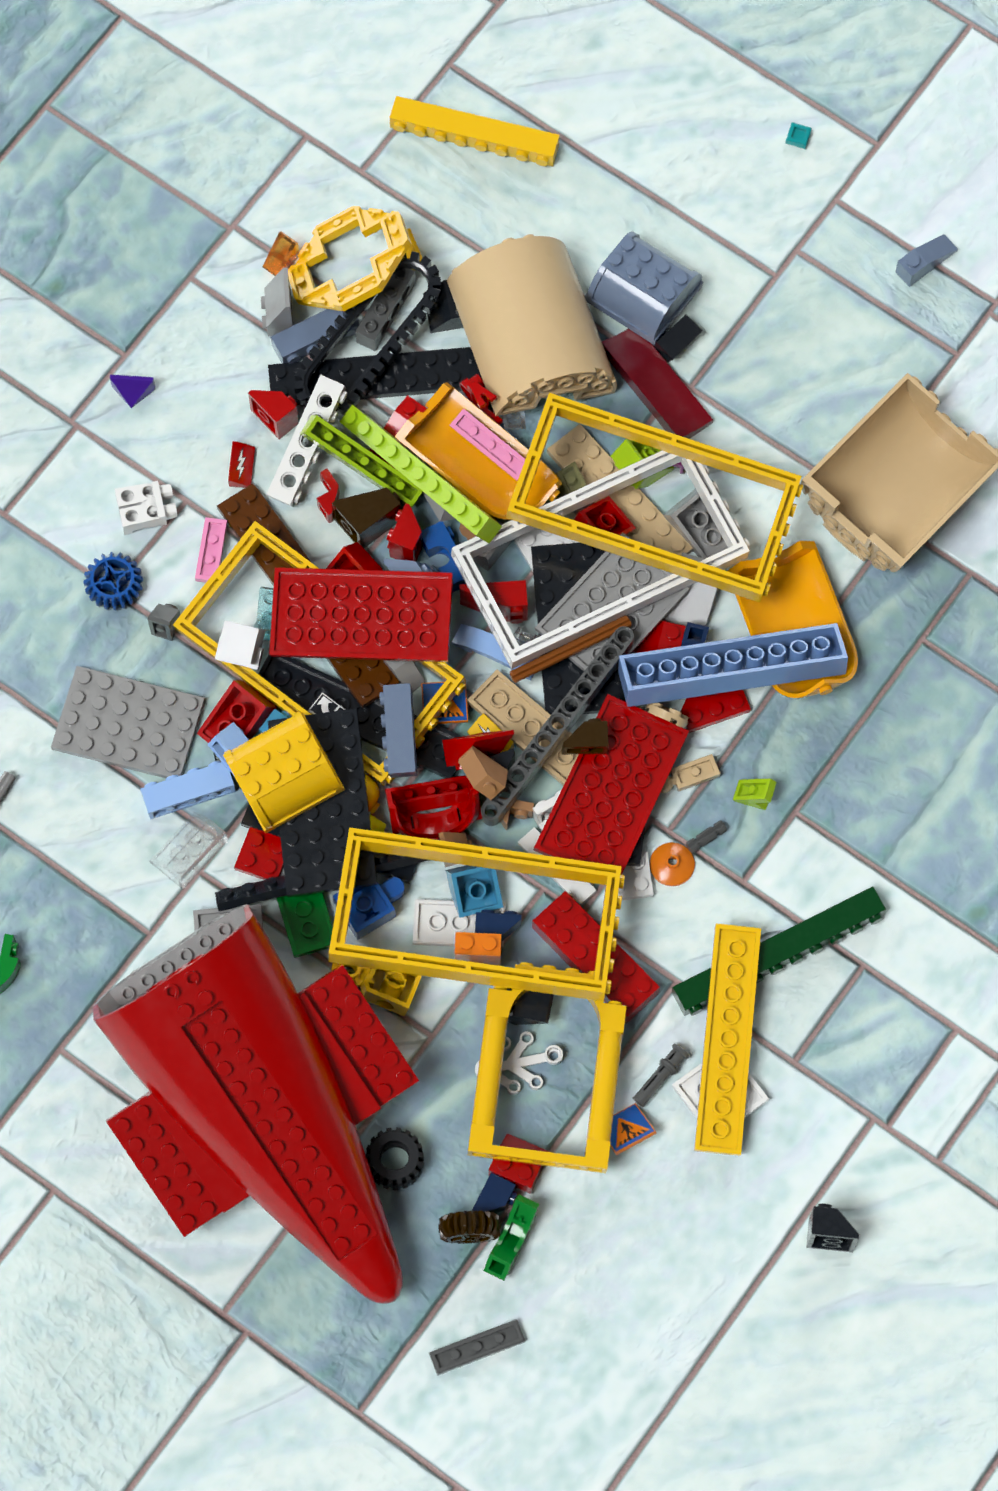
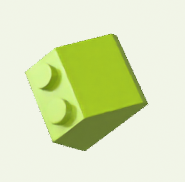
(632, 452)

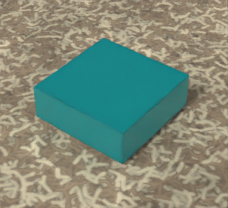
(798, 135)

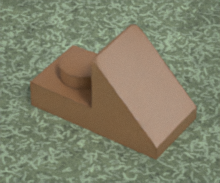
(520, 810)

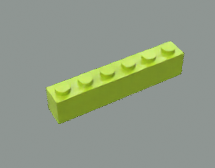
(359, 459)

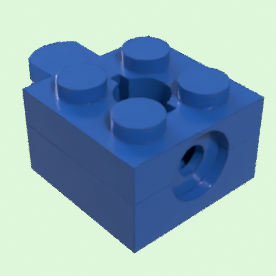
(373, 906)

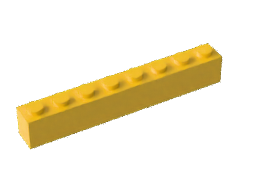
(474, 131)

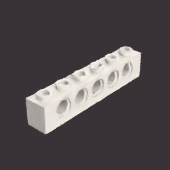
(277, 489)

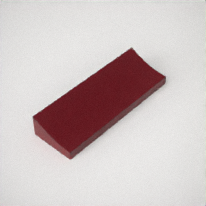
(656, 384)

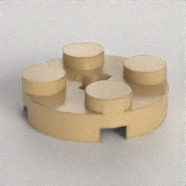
(668, 714)

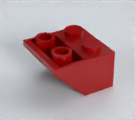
(406, 537)

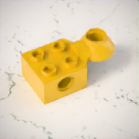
(385, 988)

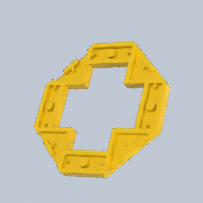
(383, 264)

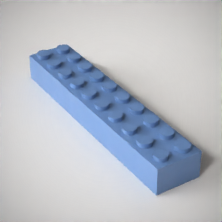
(732, 664)

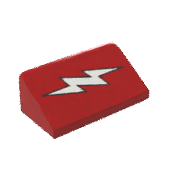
(241, 465)

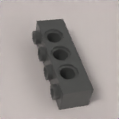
(385, 308)

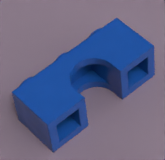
(439, 540)

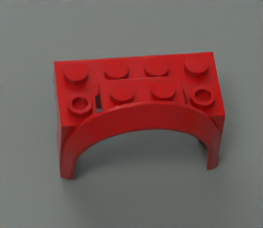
(453, 792)

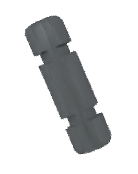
(706, 836)

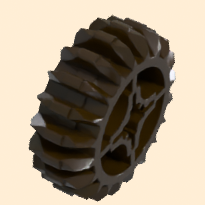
(469, 1227)

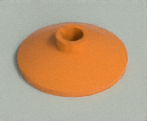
(672, 874)

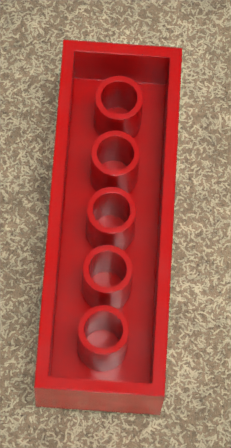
(575, 939)

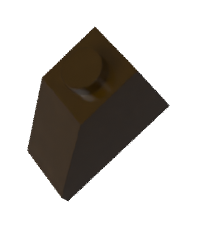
(588, 738)

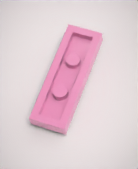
(210, 548)

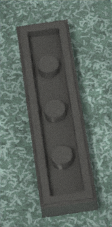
(477, 1347)

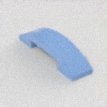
(481, 642)

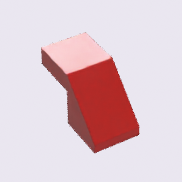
(325, 501)

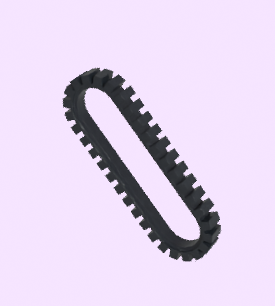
(432, 294)

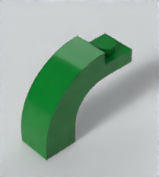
(8, 964)
(512, 1238)

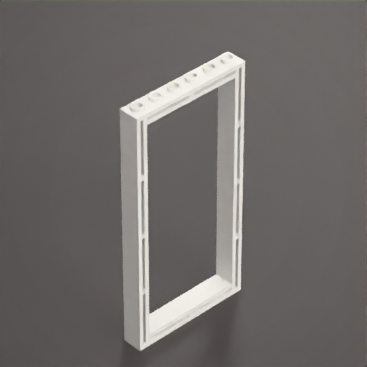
(516, 655)

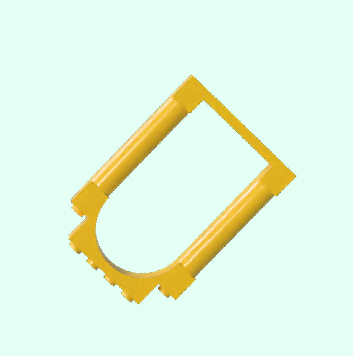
(611, 1028)

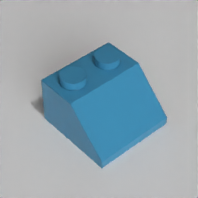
(474, 889)

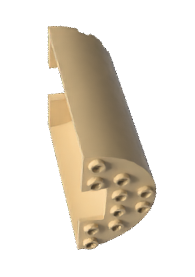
(530, 324)
(897, 476)

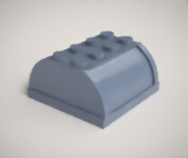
(642, 287)

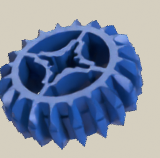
(121, 577)

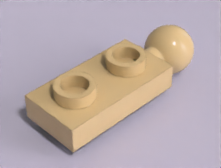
(692, 774)

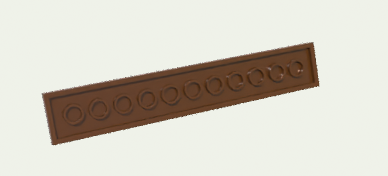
(362, 677)

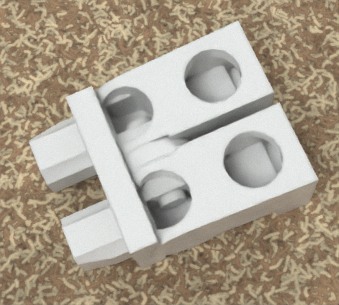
(143, 506)

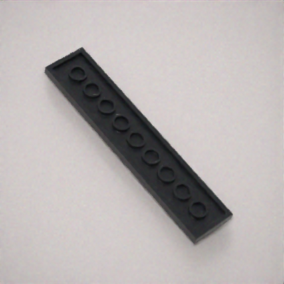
(407, 375)
(306, 684)

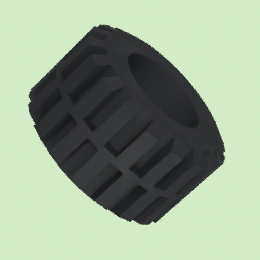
(392, 1139)

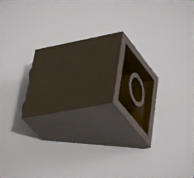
(367, 515)

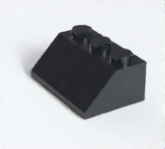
(830, 1230)

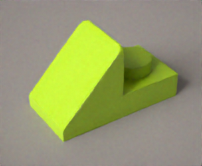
(755, 792)

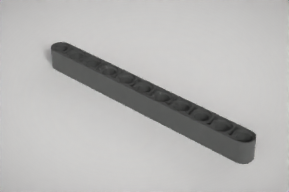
(561, 715)

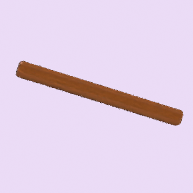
(568, 649)

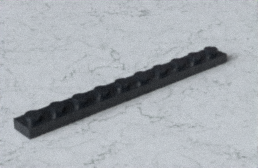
(276, 887)

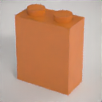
(478, 947)

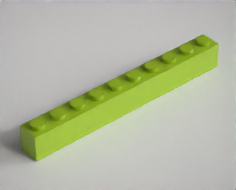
(421, 474)

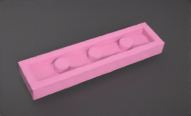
(488, 443)

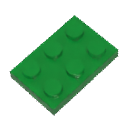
(306, 923)

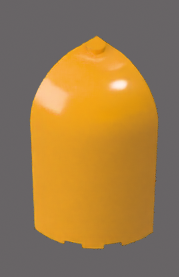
(462, 463)
(796, 600)

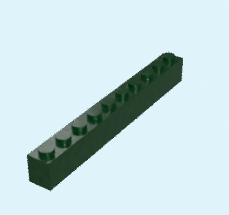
(793, 944)

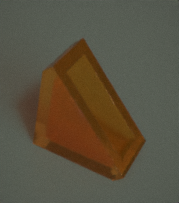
(282, 254)

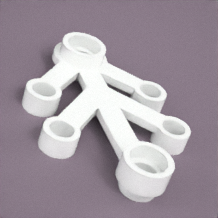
(515, 1063)

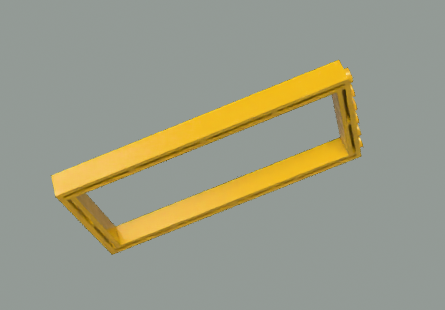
(673, 444)
(201, 603)
(471, 971)

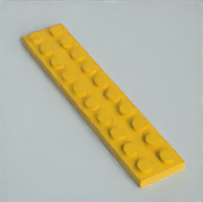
(727, 1040)

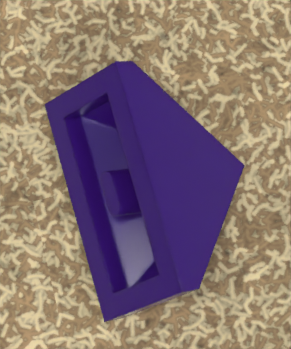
(132, 388)

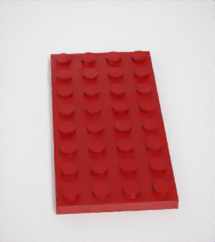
(361, 614)
(614, 792)

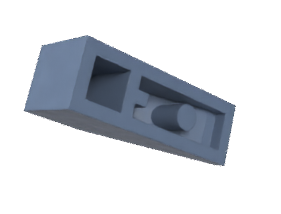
(924, 259)

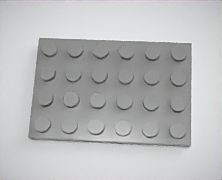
(602, 584)
(127, 723)

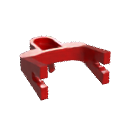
(474, 390)

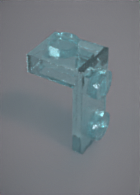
(264, 612)

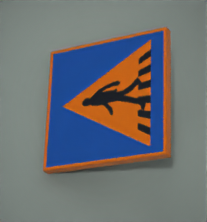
(457, 712)
(629, 1129)

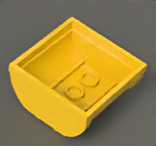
(283, 772)

